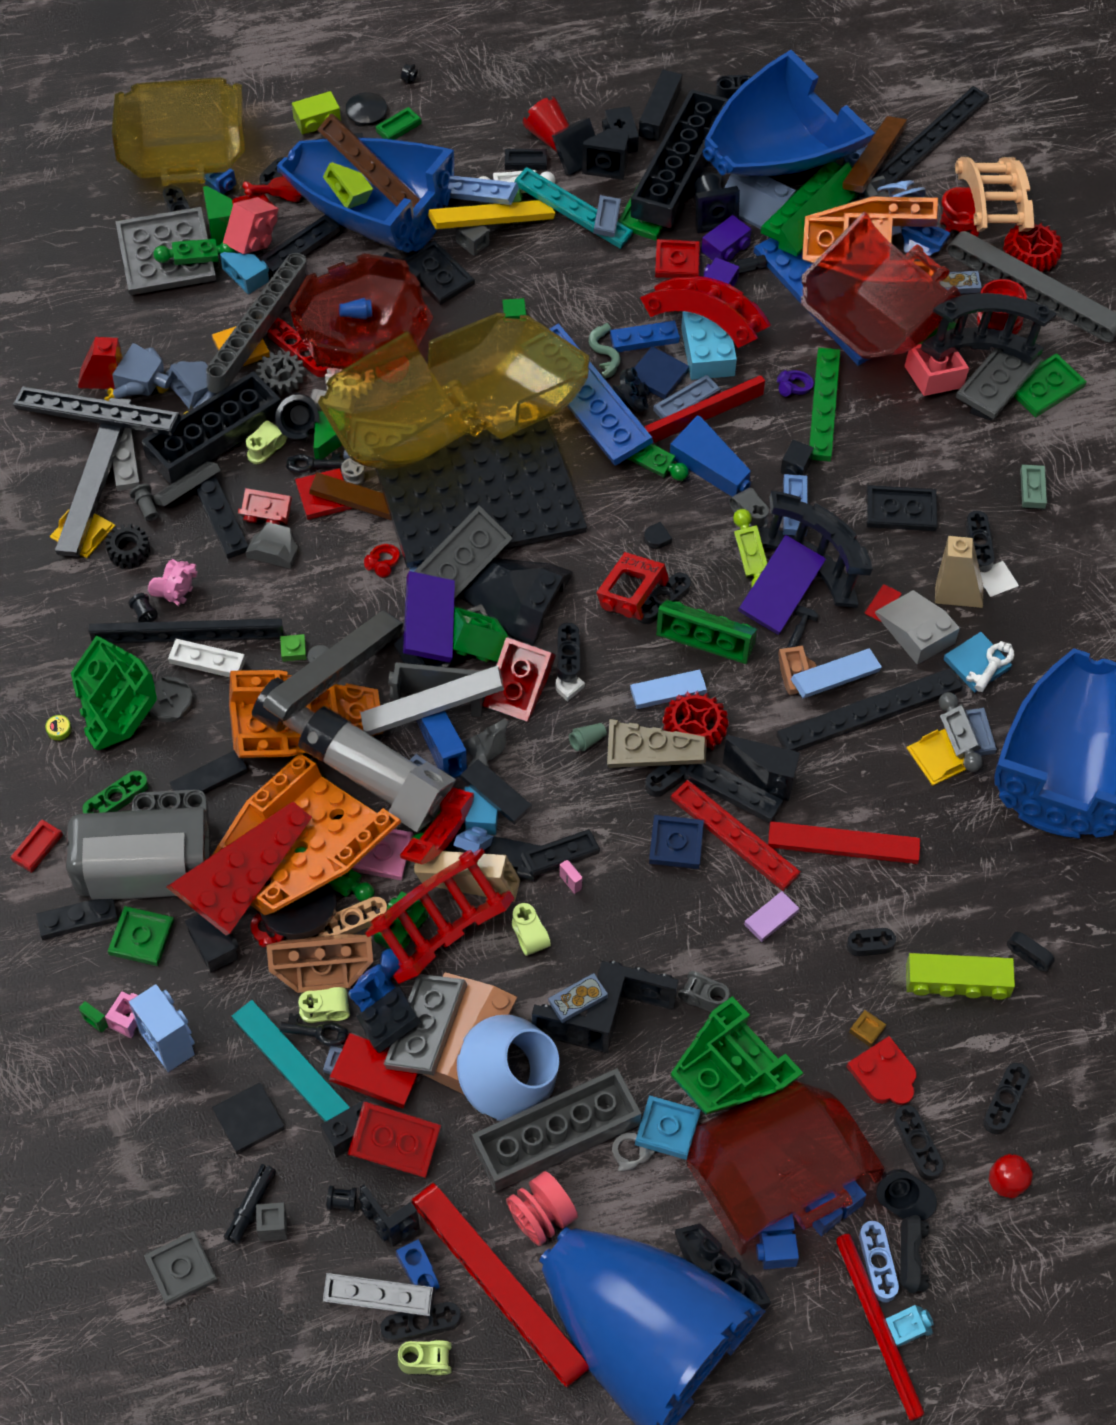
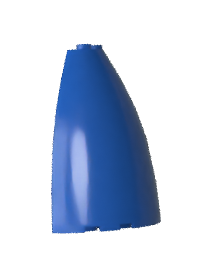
(781, 125)
(420, 166)
(1063, 750)
(644, 1320)

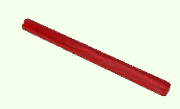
(880, 1327)

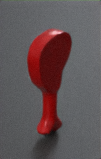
(277, 187)

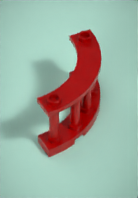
(712, 300)
(447, 933)

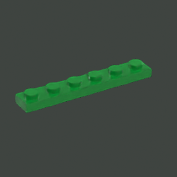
(824, 403)

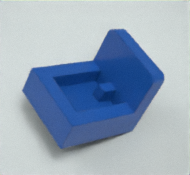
(221, 181)

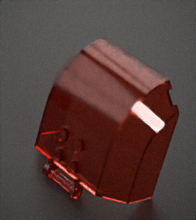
(875, 292)
(778, 1158)

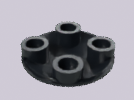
(366, 108)

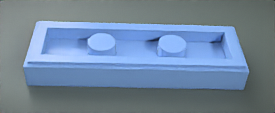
(667, 688)

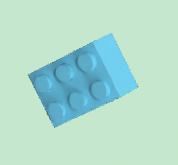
(707, 347)

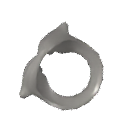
(624, 1164)

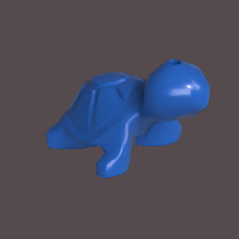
(375, 981)

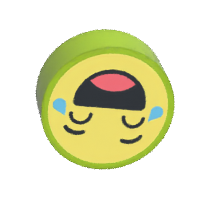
(58, 727)

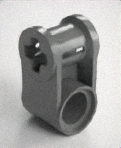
(750, 501)
(700, 991)

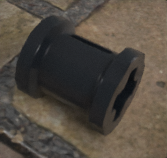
(142, 608)
(341, 1198)

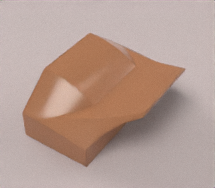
(793, 661)

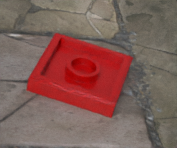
(677, 258)
(314, 505)

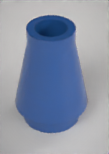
(356, 309)

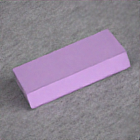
(771, 916)

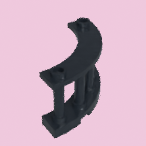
(982, 337)
(833, 530)

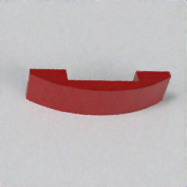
(442, 830)

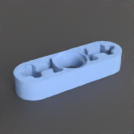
(881, 1240)

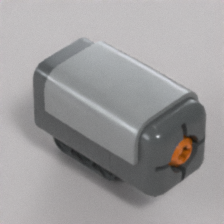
(138, 849)

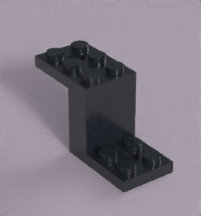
(598, 1026)

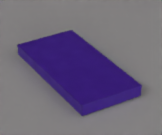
(781, 584)
(429, 616)

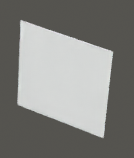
(998, 579)

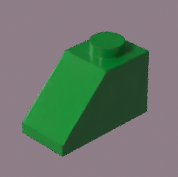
(324, 438)

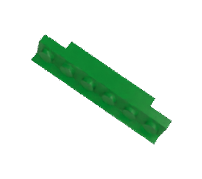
(818, 194)

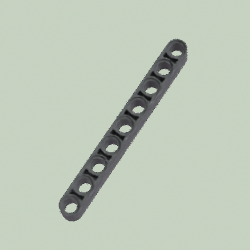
(1038, 286)
(256, 323)
(332, 665)

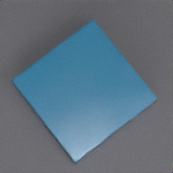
(972, 657)
(667, 1127)

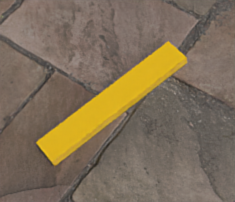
(490, 214)

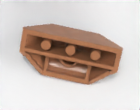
(320, 961)

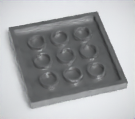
(143, 234)

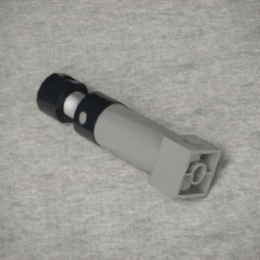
(333, 740)

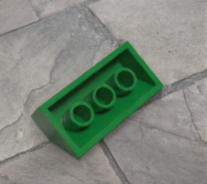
(705, 631)

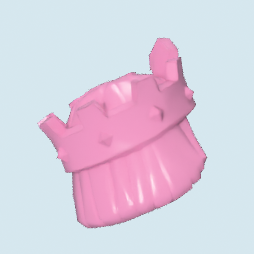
(175, 582)

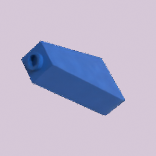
(710, 457)
(444, 743)

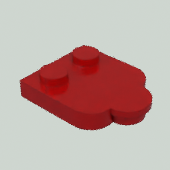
(884, 1073)

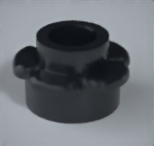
(409, 73)

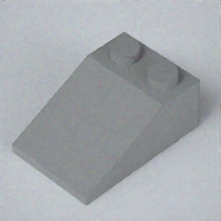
(919, 626)

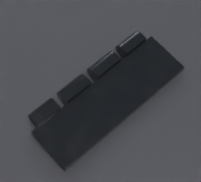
(502, 846)

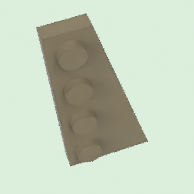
(643, 746)

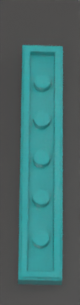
(567, 204)
(289, 1061)

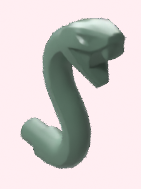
(609, 367)

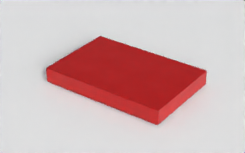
(364, 1071)
(394, 1139)

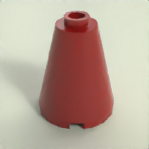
(545, 120)

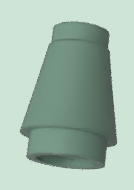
(586, 736)

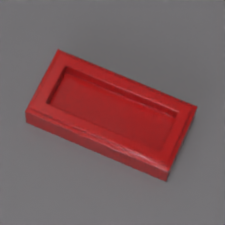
(36, 846)

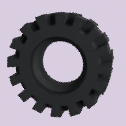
(132, 556)

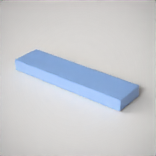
(836, 673)

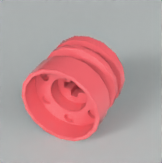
(546, 1205)

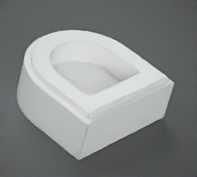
(569, 690)

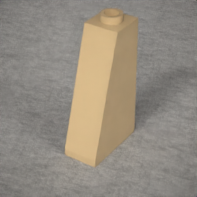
(959, 575)
(495, 868)

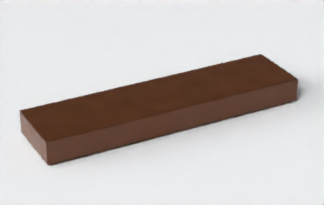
(349, 495)

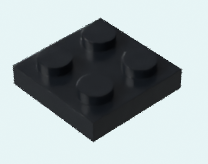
(388, 1019)

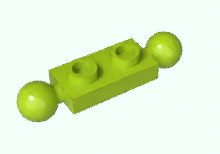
(749, 545)

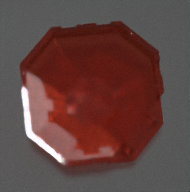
(345, 340)

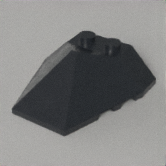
(517, 594)

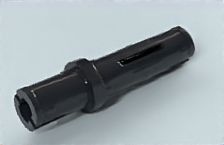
(244, 1214)

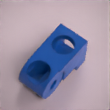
(417, 1265)

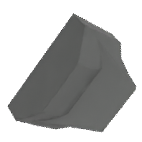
(273, 545)

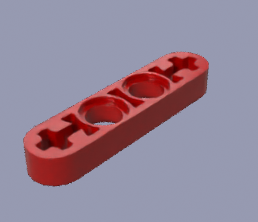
(296, 348)

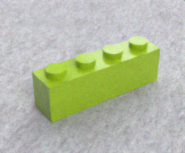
(960, 975)

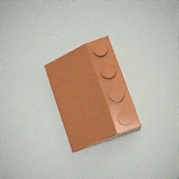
(477, 1004)

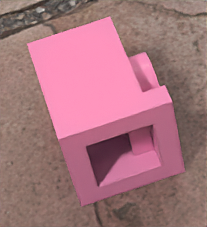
(116, 1016)

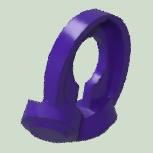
(786, 388)

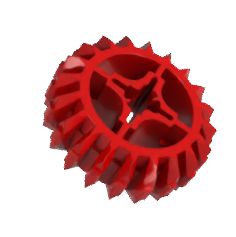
(1045, 251)
(697, 714)

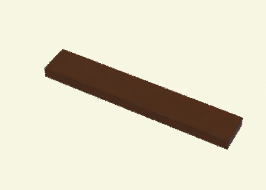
(874, 154)
(366, 161)

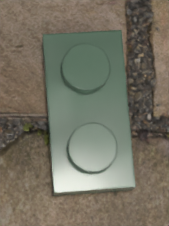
(1033, 486)

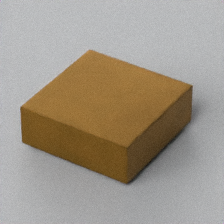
(867, 1028)

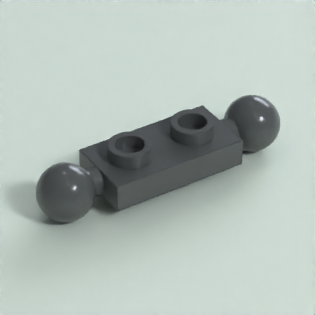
(960, 732)

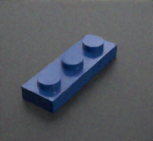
(644, 336)

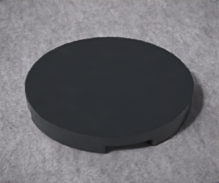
(304, 916)

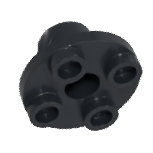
(632, 390)

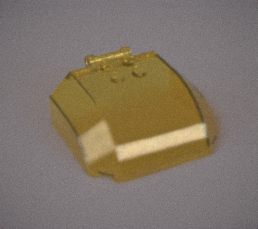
(179, 129)
(509, 370)
(393, 407)

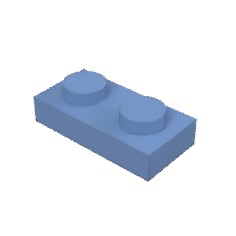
(473, 839)

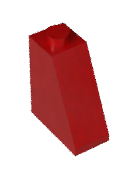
(100, 364)

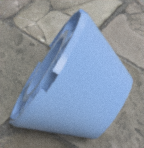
(486, 1073)

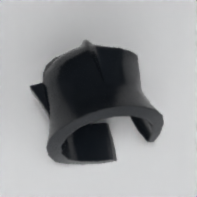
(296, 416)

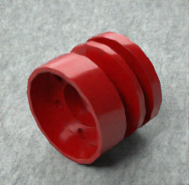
(1004, 287)

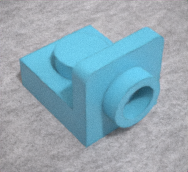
(910, 1324)

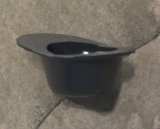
(906, 1195)

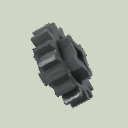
(280, 372)

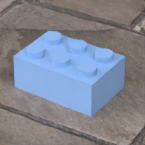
(163, 1027)

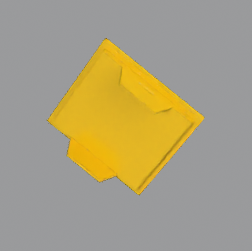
(96, 534)
(936, 757)

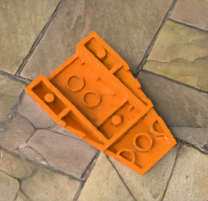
(257, 740)

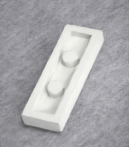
(205, 658)

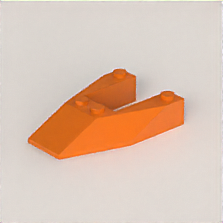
(826, 226)

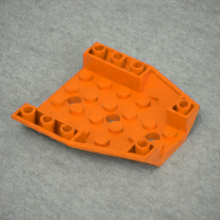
(330, 843)

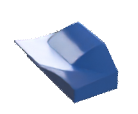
(929, 238)

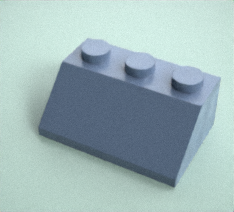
(759, 197)

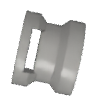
(350, 466)

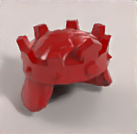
(959, 210)

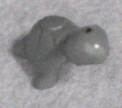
(488, 743)

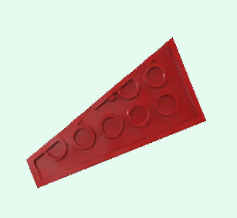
(234, 876)

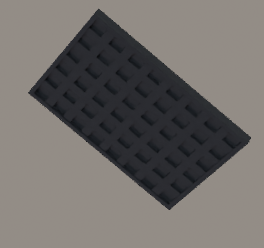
(511, 478)

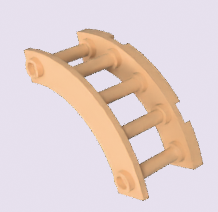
(1011, 173)

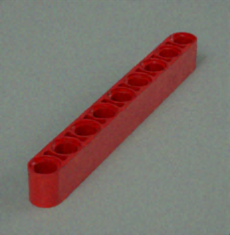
(500, 1285)

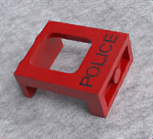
(639, 567)

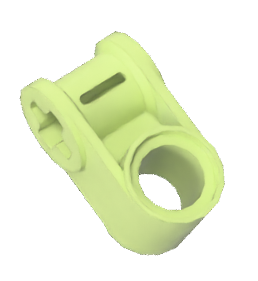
(264, 442)
(530, 932)
(327, 1005)
(427, 1357)

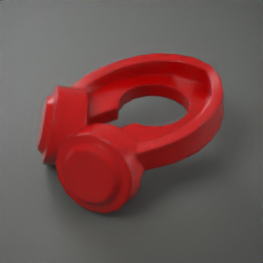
(384, 567)
(262, 937)

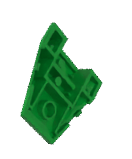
(113, 692)
(731, 1063)

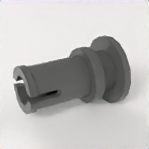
(143, 498)

